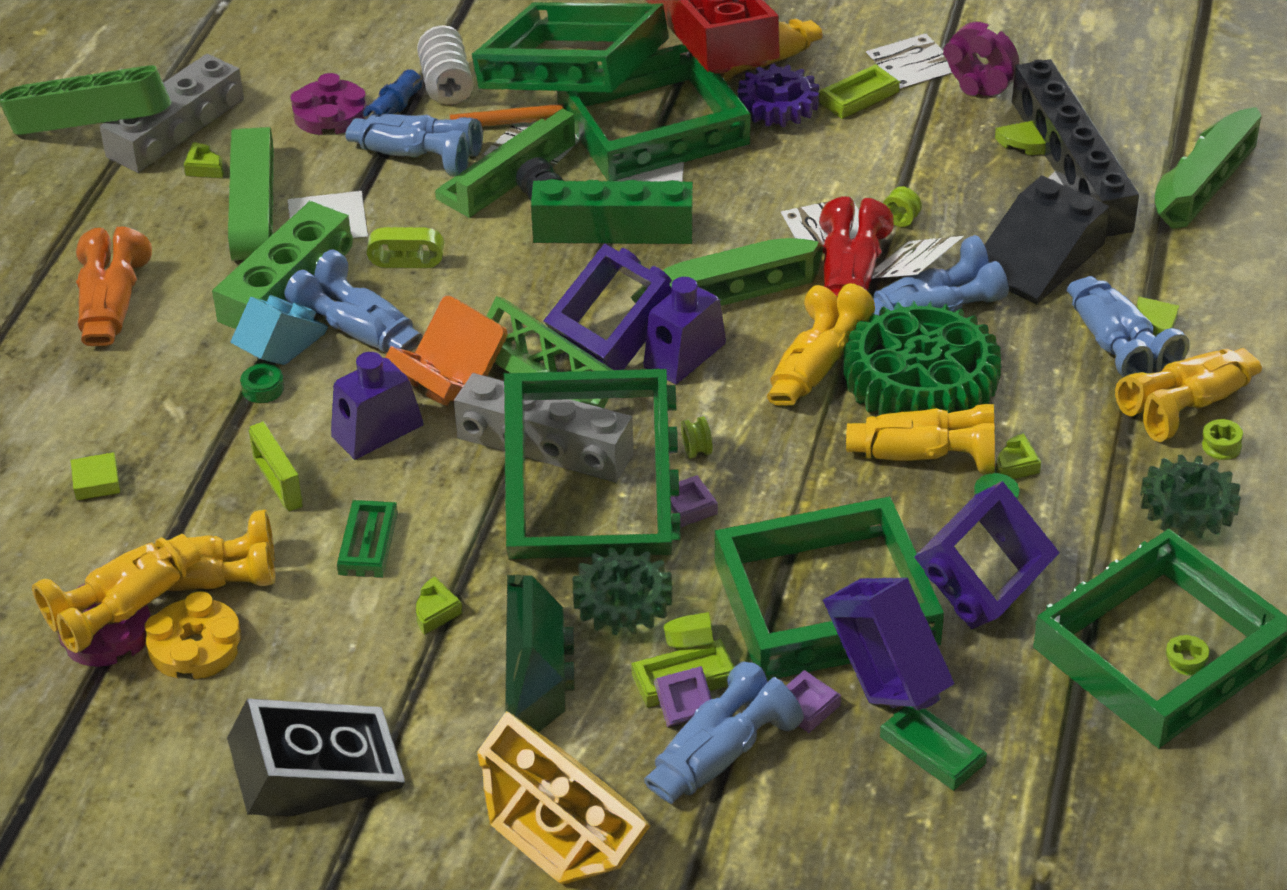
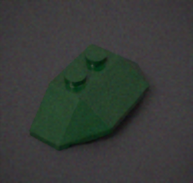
(536, 653)

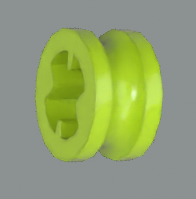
(904, 205)
(696, 437)
(1222, 448)
(1198, 649)

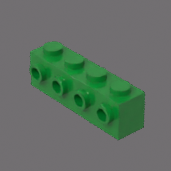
(612, 212)

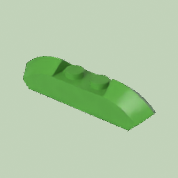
(1213, 160)
(751, 269)

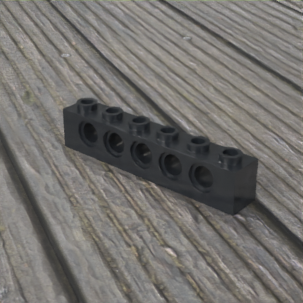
(1074, 143)

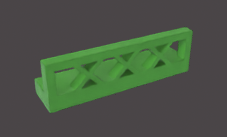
(497, 171)
(516, 357)

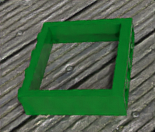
(513, 63)
(668, 145)
(588, 385)
(818, 644)
(1201, 693)

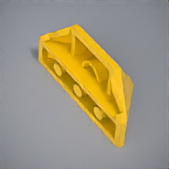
(554, 805)

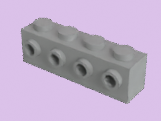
(197, 98)
(555, 430)

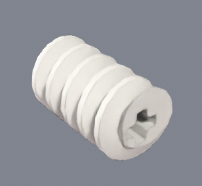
(445, 65)

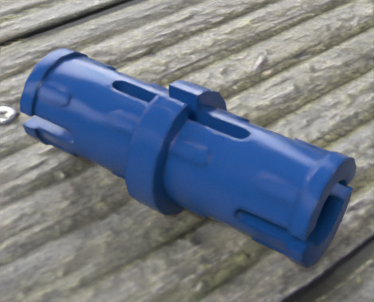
(395, 97)

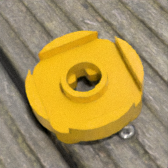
(187, 617)

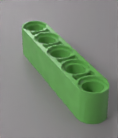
(85, 100)
(250, 190)

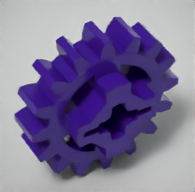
(779, 95)

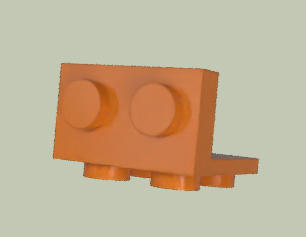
(451, 350)

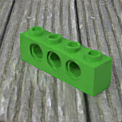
(290, 249)

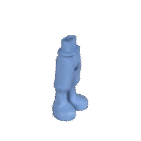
(418, 135)
(973, 274)
(356, 310)
(1124, 329)
(716, 738)

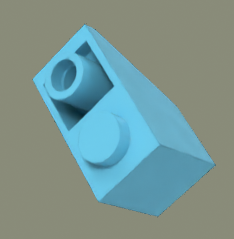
(276, 329)

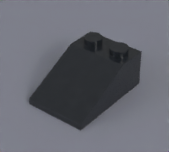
(1046, 237)
(311, 755)

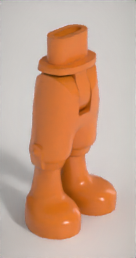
(107, 293)

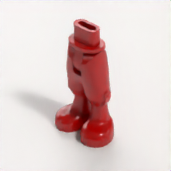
(852, 259)

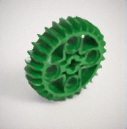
(921, 360)

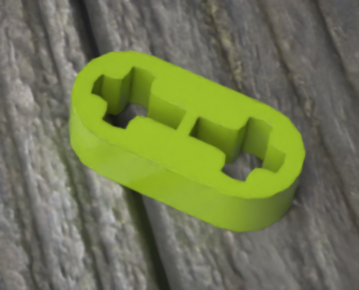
(405, 247)

